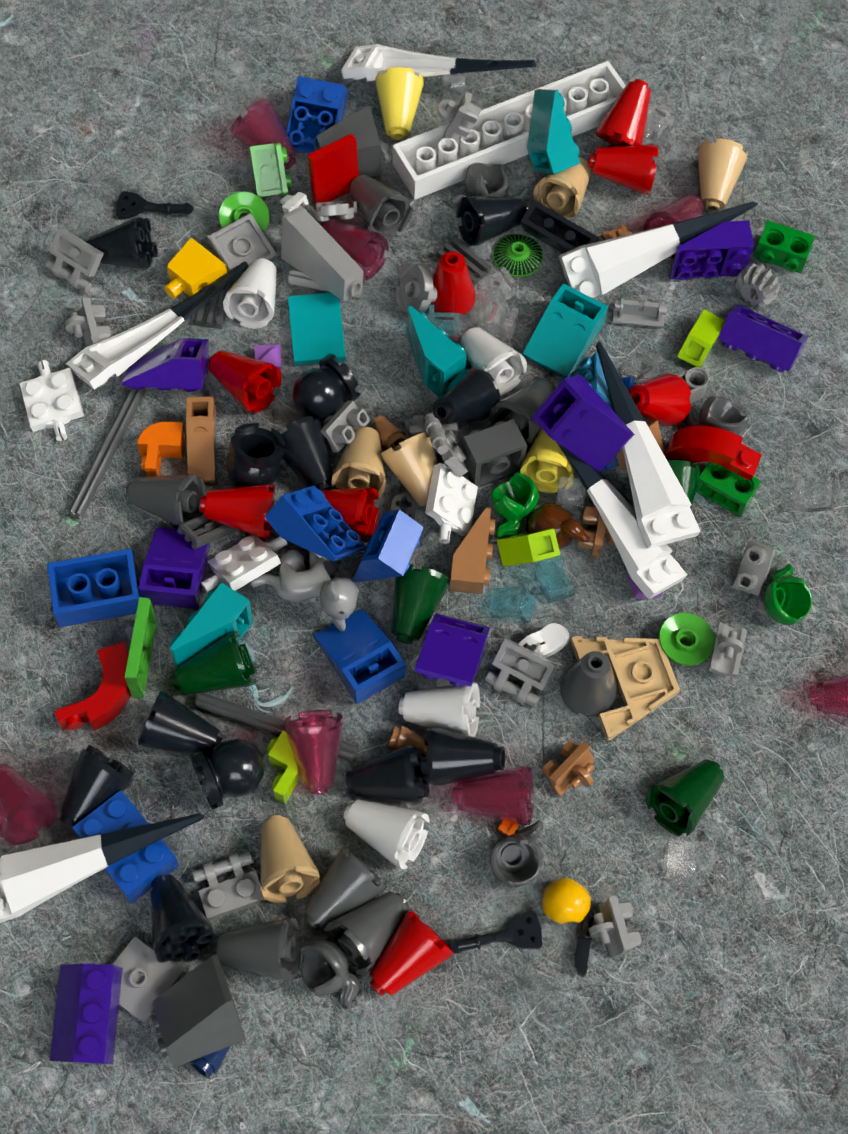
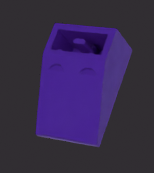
(715, 253)
(176, 365)
(583, 423)
(173, 570)
(452, 650)

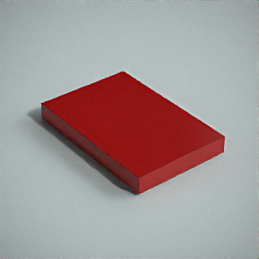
(333, 169)

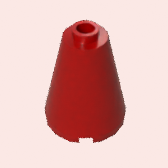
(627, 116)
(626, 165)
(453, 285)
(246, 379)
(663, 399)
(241, 508)
(356, 508)
(408, 955)

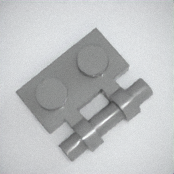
(76, 253)
(446, 445)
(524, 665)
(232, 894)

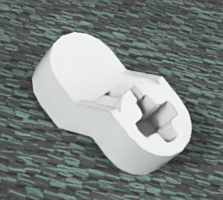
(553, 635)

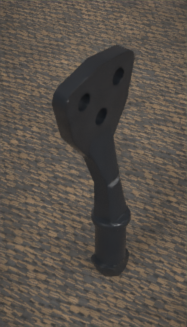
(142, 205)
(507, 935)

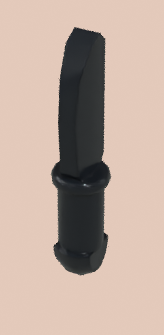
(583, 944)

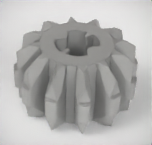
(757, 285)

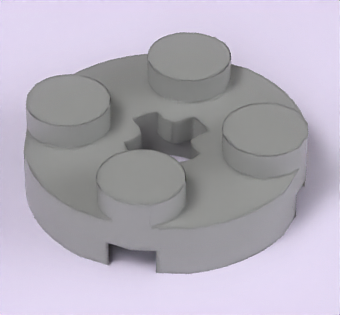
(338, 208)
(415, 287)

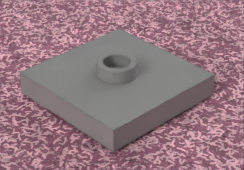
(241, 243)
(143, 979)

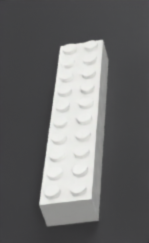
(501, 132)

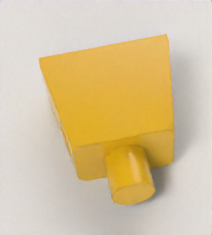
(192, 269)

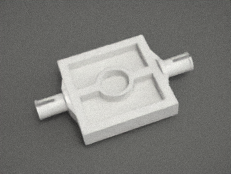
(51, 400)
(450, 502)
(243, 562)

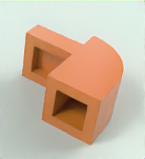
(160, 442)

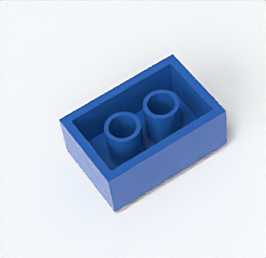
(94, 587)
(137, 871)

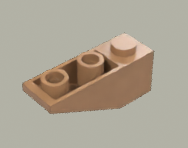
(201, 437)
(470, 558)

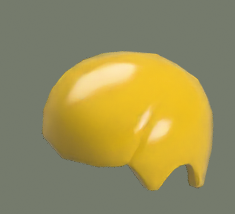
(566, 901)

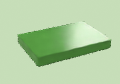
(141, 648)

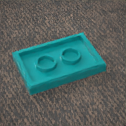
(316, 328)

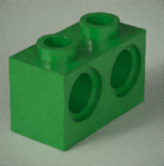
(784, 246)
(724, 490)

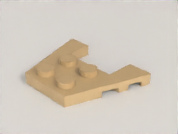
(641, 676)

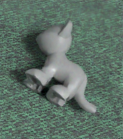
(297, 585)

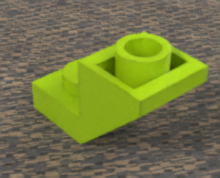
(701, 338)
(528, 547)
(281, 757)

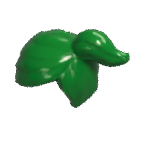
(514, 502)
(787, 597)

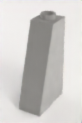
(318, 255)

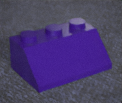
(762, 338)
(86, 1013)

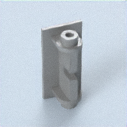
(638, 313)

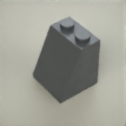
(368, 143)
(197, 1015)

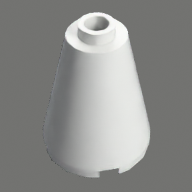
(253, 295)
(494, 357)
(443, 707)
(388, 829)

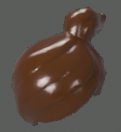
(556, 517)

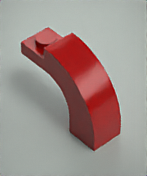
(713, 446)
(107, 700)

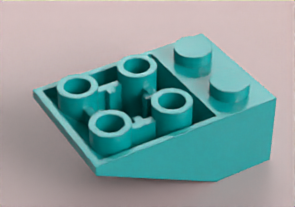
(550, 135)
(566, 330)
(435, 354)
(220, 615)

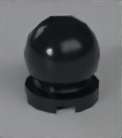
(323, 389)
(254, 455)
(230, 770)

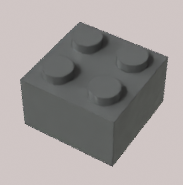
(494, 453)

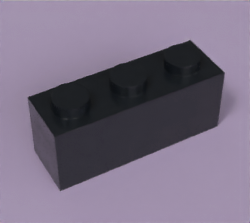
(555, 229)

